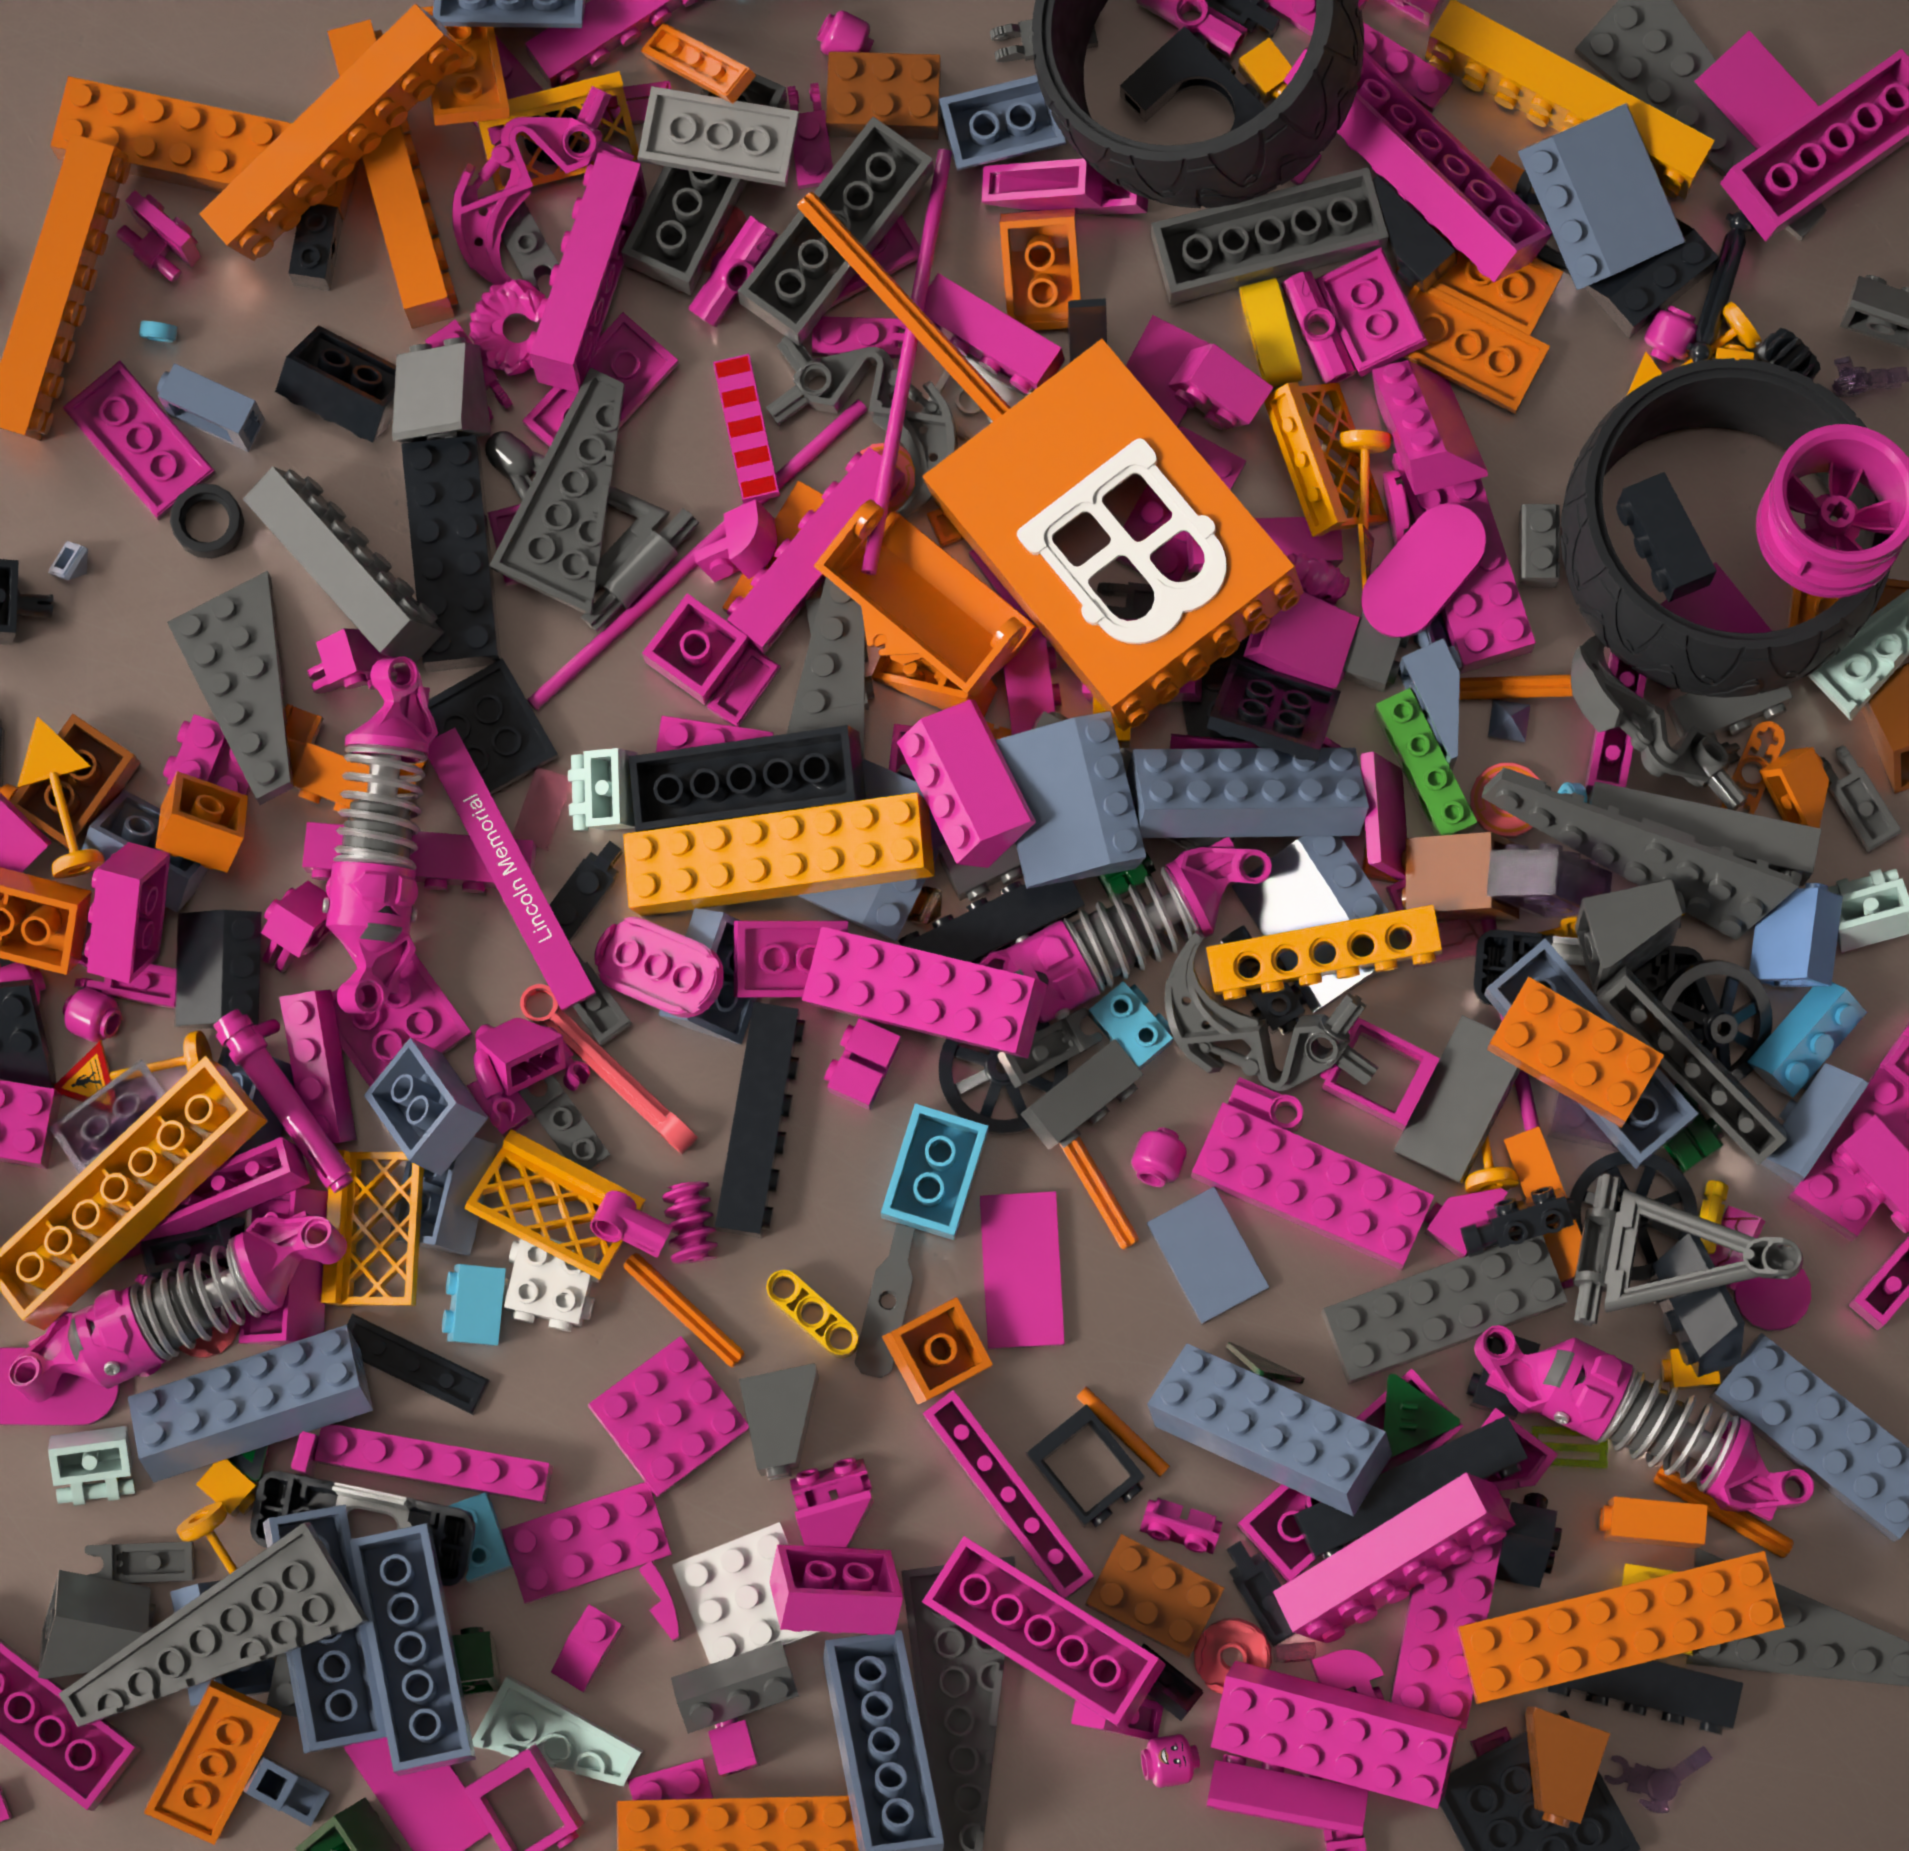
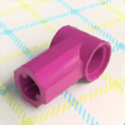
(1264, 1103)
(620, 1220)

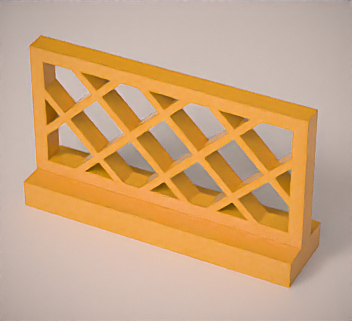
(560, 99)
(1309, 461)
(564, 1177)
(343, 1215)

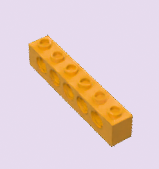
(1227, 957)

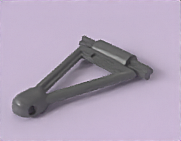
(633, 559)
(1611, 1243)

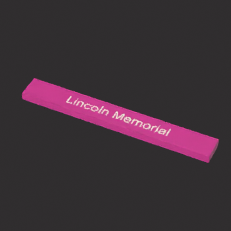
(509, 870)

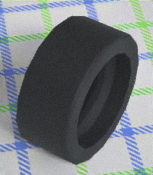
(187, 500)

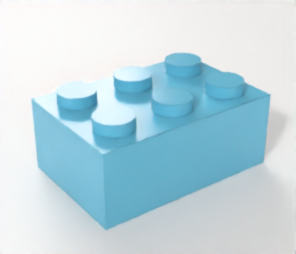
(934, 1172)

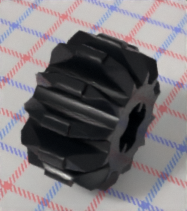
(1789, 352)

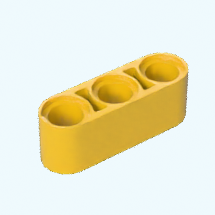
(1270, 332)
(799, 1300)

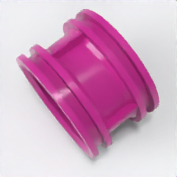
(1807, 555)

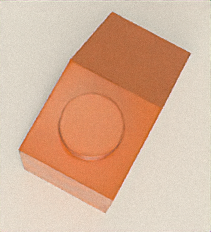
(1798, 786)

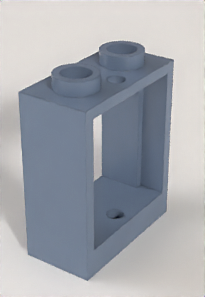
(210, 406)

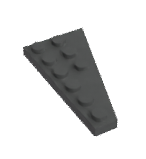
(562, 518)
(238, 669)
(1812, 1644)

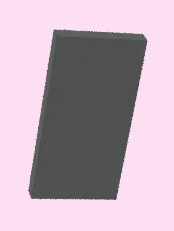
(1458, 1103)

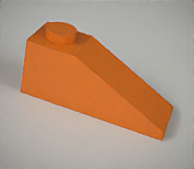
(928, 684)

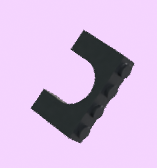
(1185, 65)

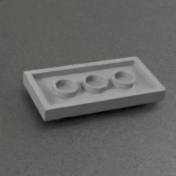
(718, 136)

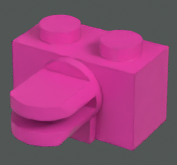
(345, 662)
(295, 925)

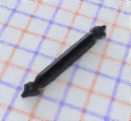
(1720, 287)

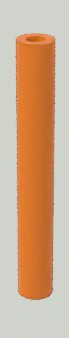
(1123, 1431)

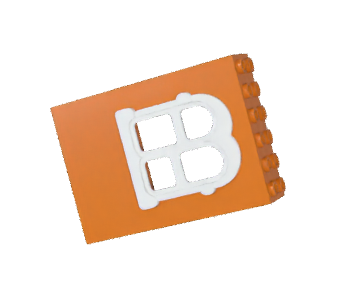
(1059, 459)

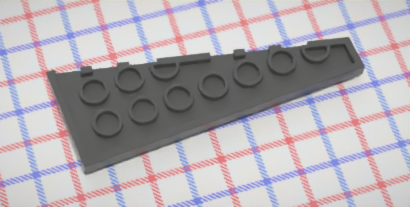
(833, 667)
(1713, 882)
(254, 1614)
(958, 1711)

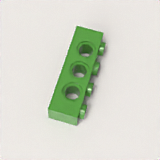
(1424, 765)

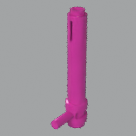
(250, 1053)

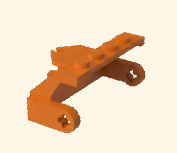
(924, 601)

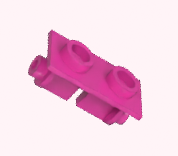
(815, 1484)
(1196, 1533)

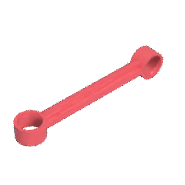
(616, 1076)

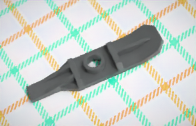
(890, 1278)

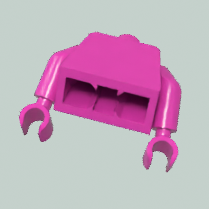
(519, 1056)

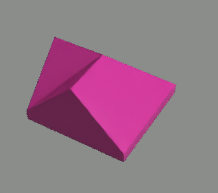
(834, 1521)

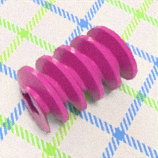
(689, 1222)

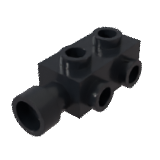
(1292, 995)
(1527, 1216)

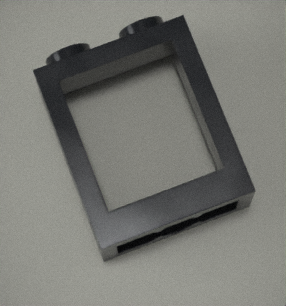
(1063, 1434)

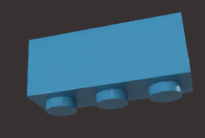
(1807, 1038)

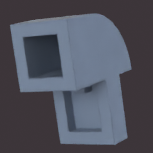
(286, 1791)

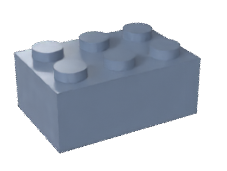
(425, 1106)

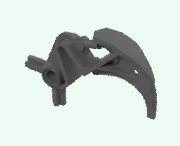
(842, 376)
(1612, 705)
(1305, 1053)

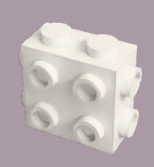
(548, 1287)

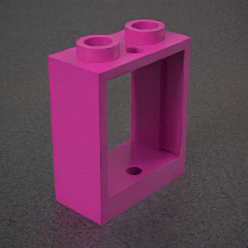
(1426, 1061)
(549, 1783)

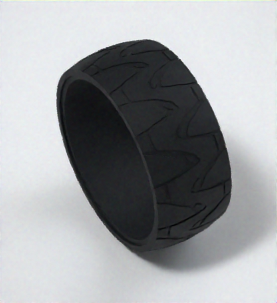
(1220, 169)
(1634, 626)

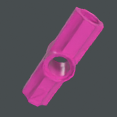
(1218, 30)
(745, 254)
(1310, 307)

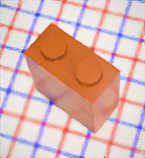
(1653, 1522)

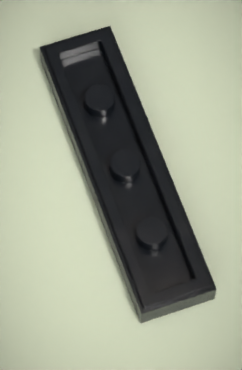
(418, 1366)

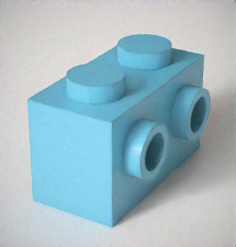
(1127, 1019)
(474, 1304)
(489, 1548)

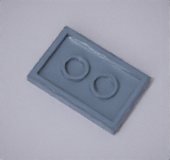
(1207, 1255)

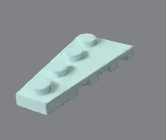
(1867, 659)
(565, 1739)

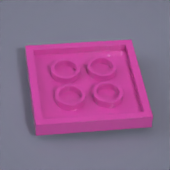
(415, 1012)
(668, 1416)

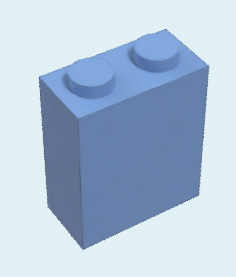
(1798, 939)

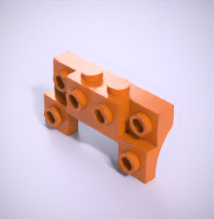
(318, 770)

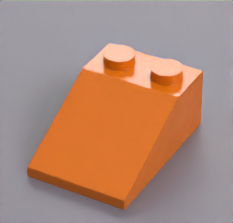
(1040, 266)

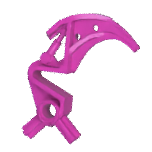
(552, 137)

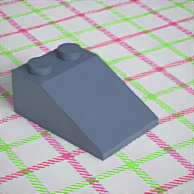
(1435, 684)

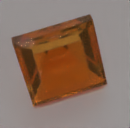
(927, 906)

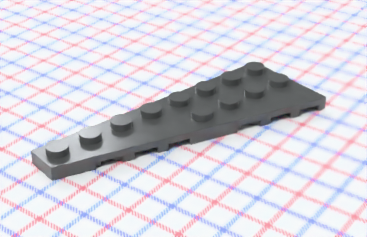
(1657, 58)

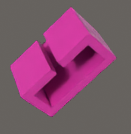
(863, 1063)

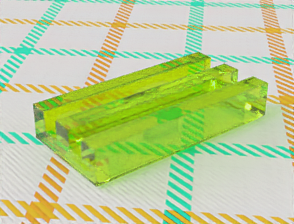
(1602, 1448)

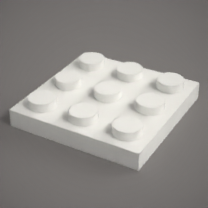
(733, 1595)

